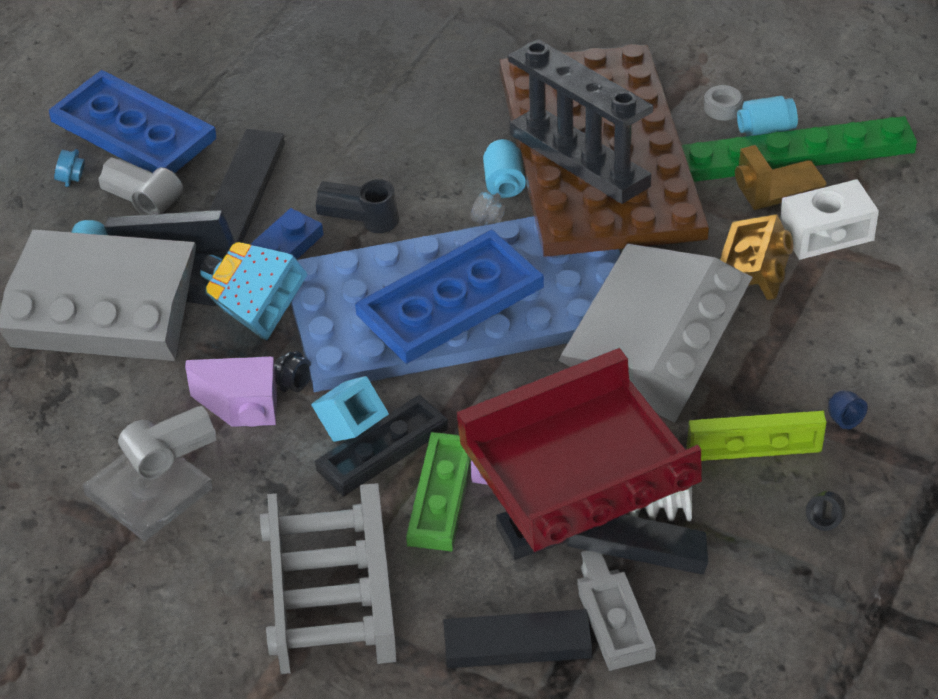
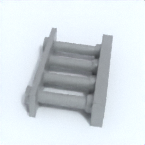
(370, 591)

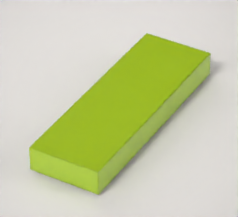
(758, 435)

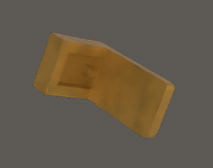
(767, 186)

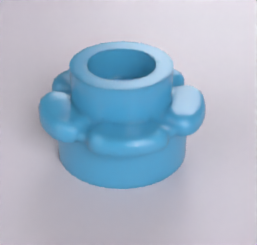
(69, 167)

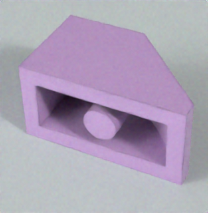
(235, 389)

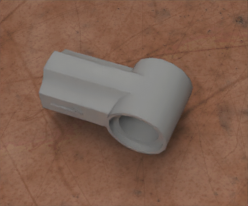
(146, 190)
(155, 447)

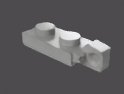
(614, 614)

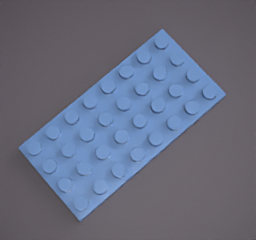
(347, 349)

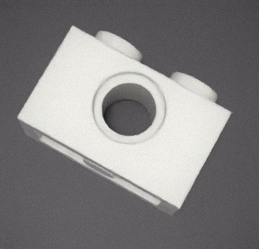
(829, 218)

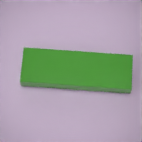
(439, 494)

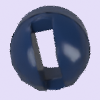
(847, 409)

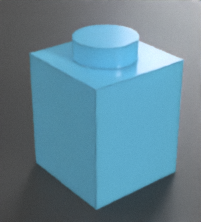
(350, 409)

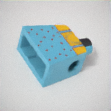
(253, 285)

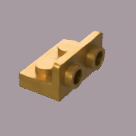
(760, 250)

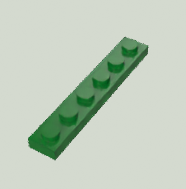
(817, 144)

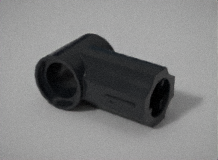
(370, 203)

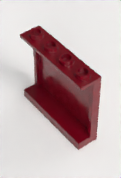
(575, 450)

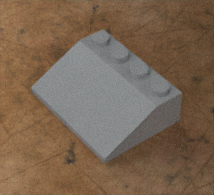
(98, 295)
(664, 316)

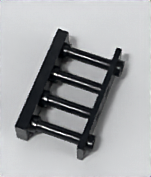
(566, 145)

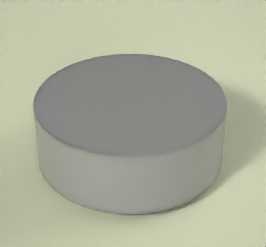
(722, 102)

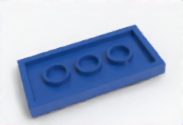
(132, 123)
(449, 296)

